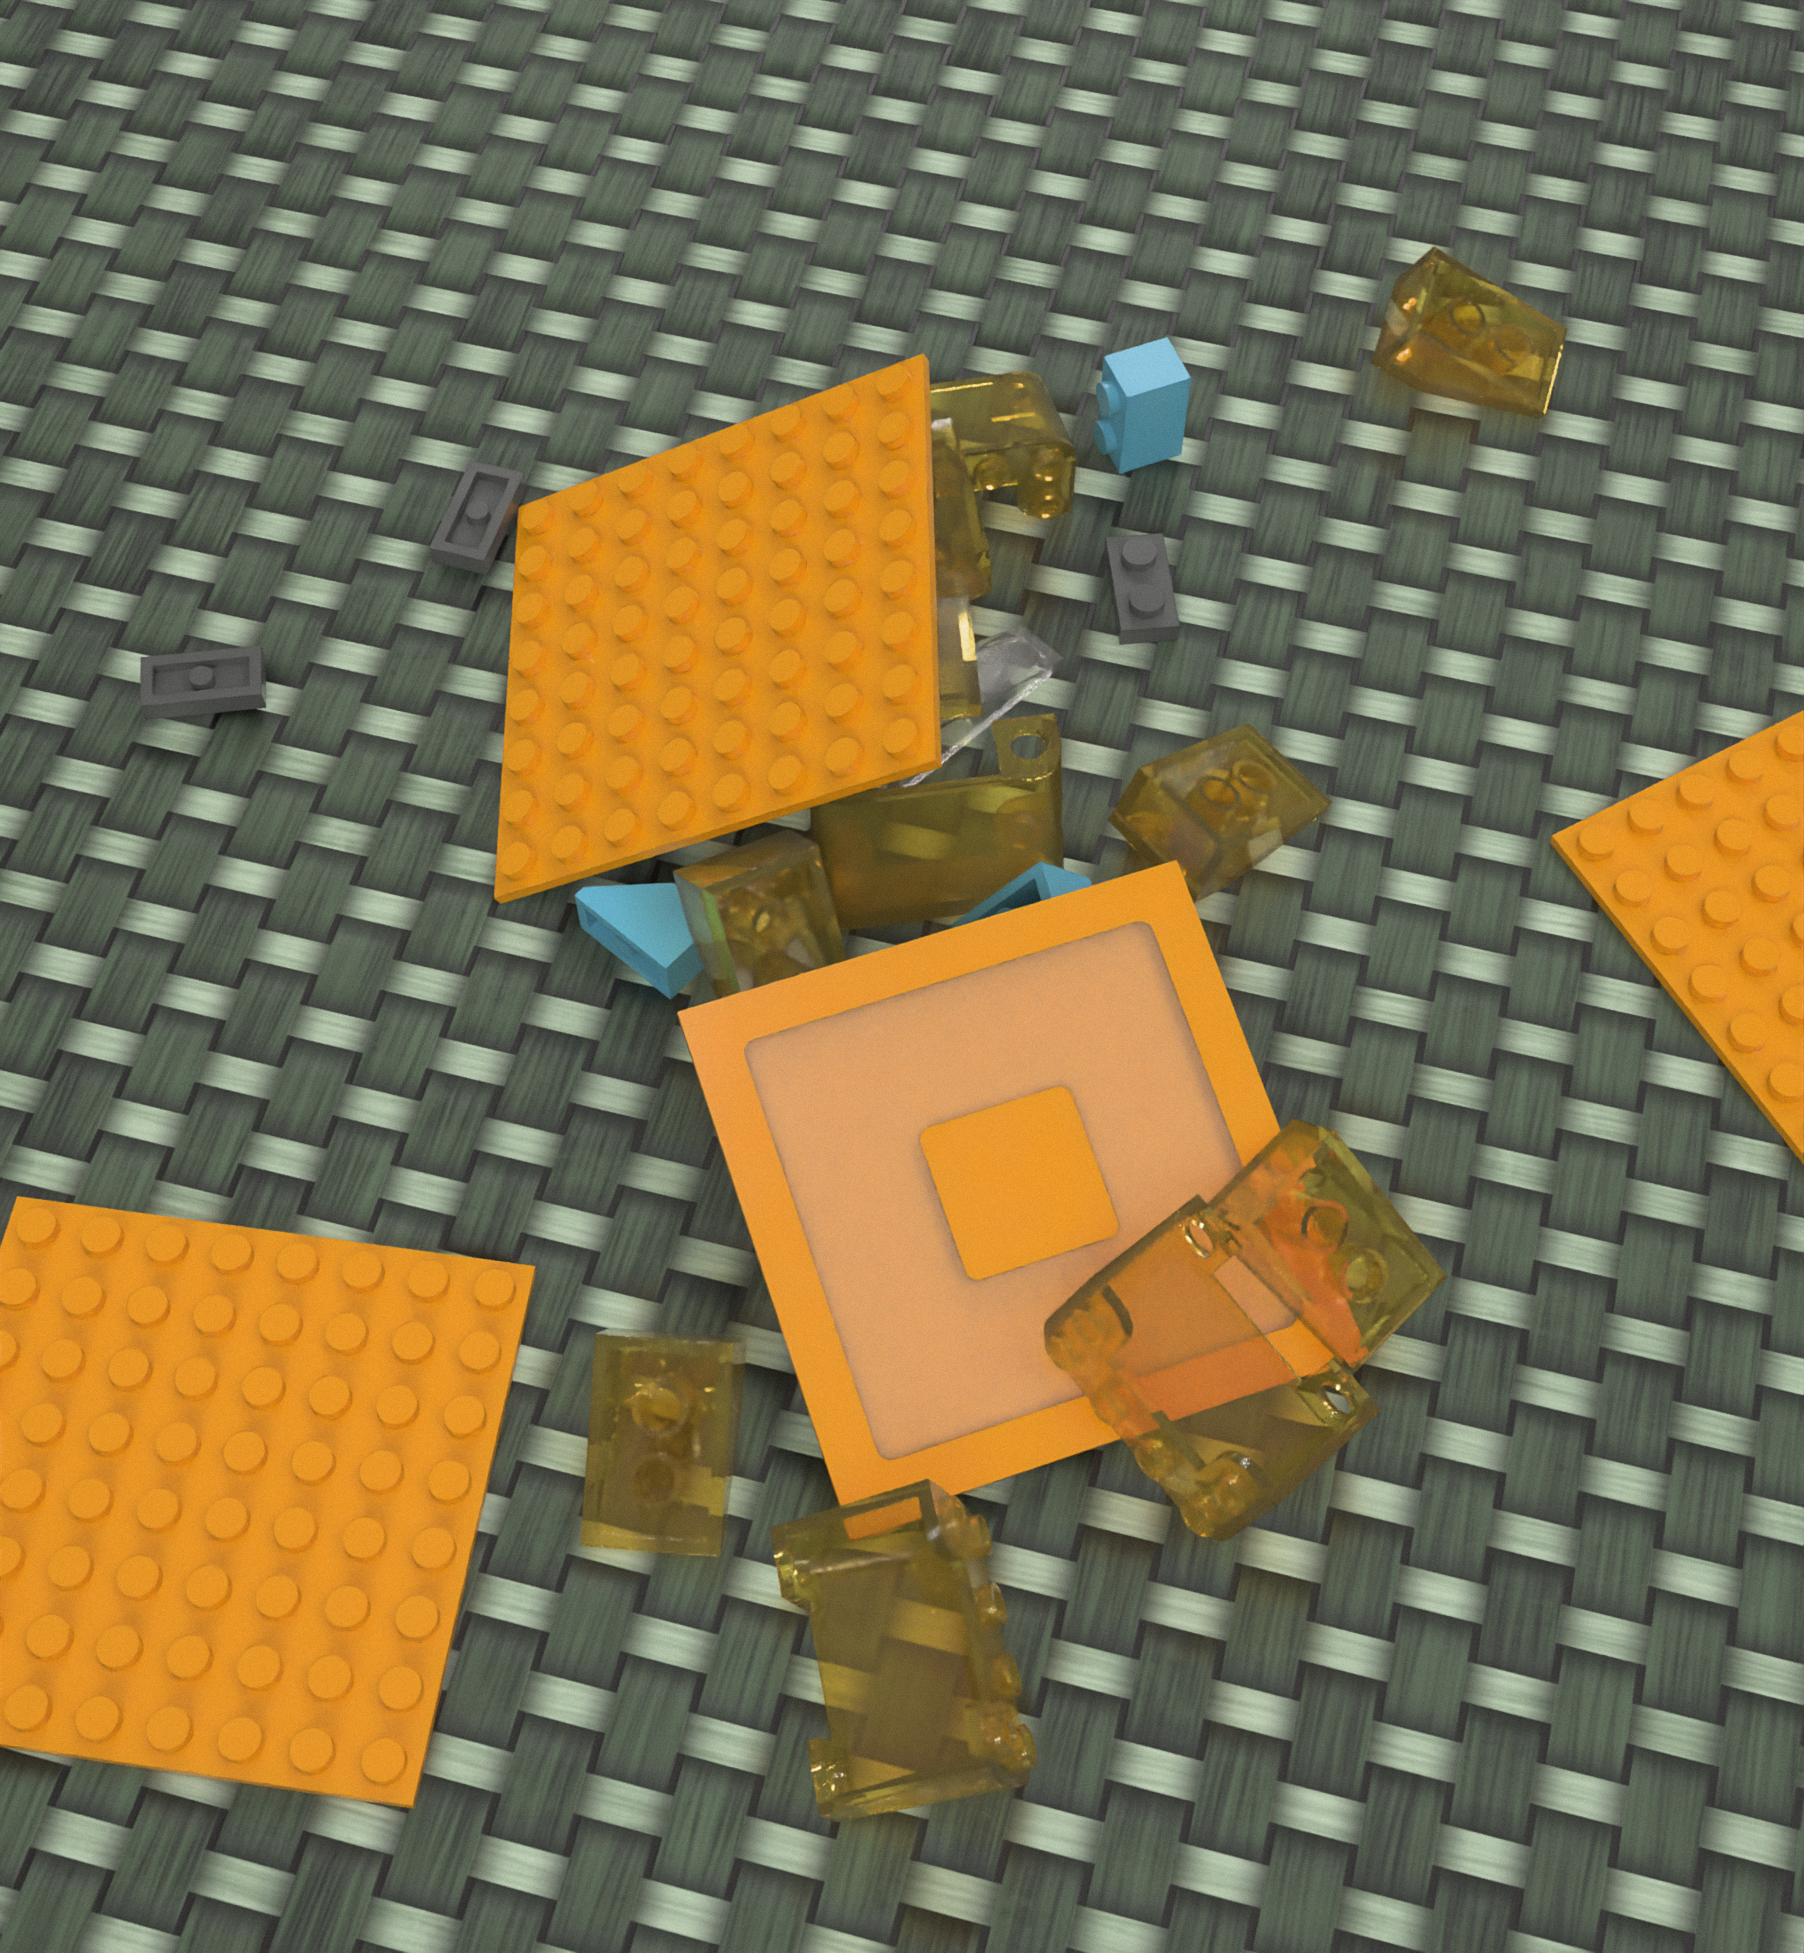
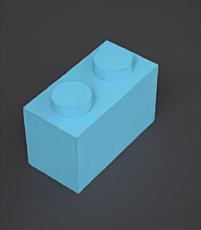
(1142, 405)

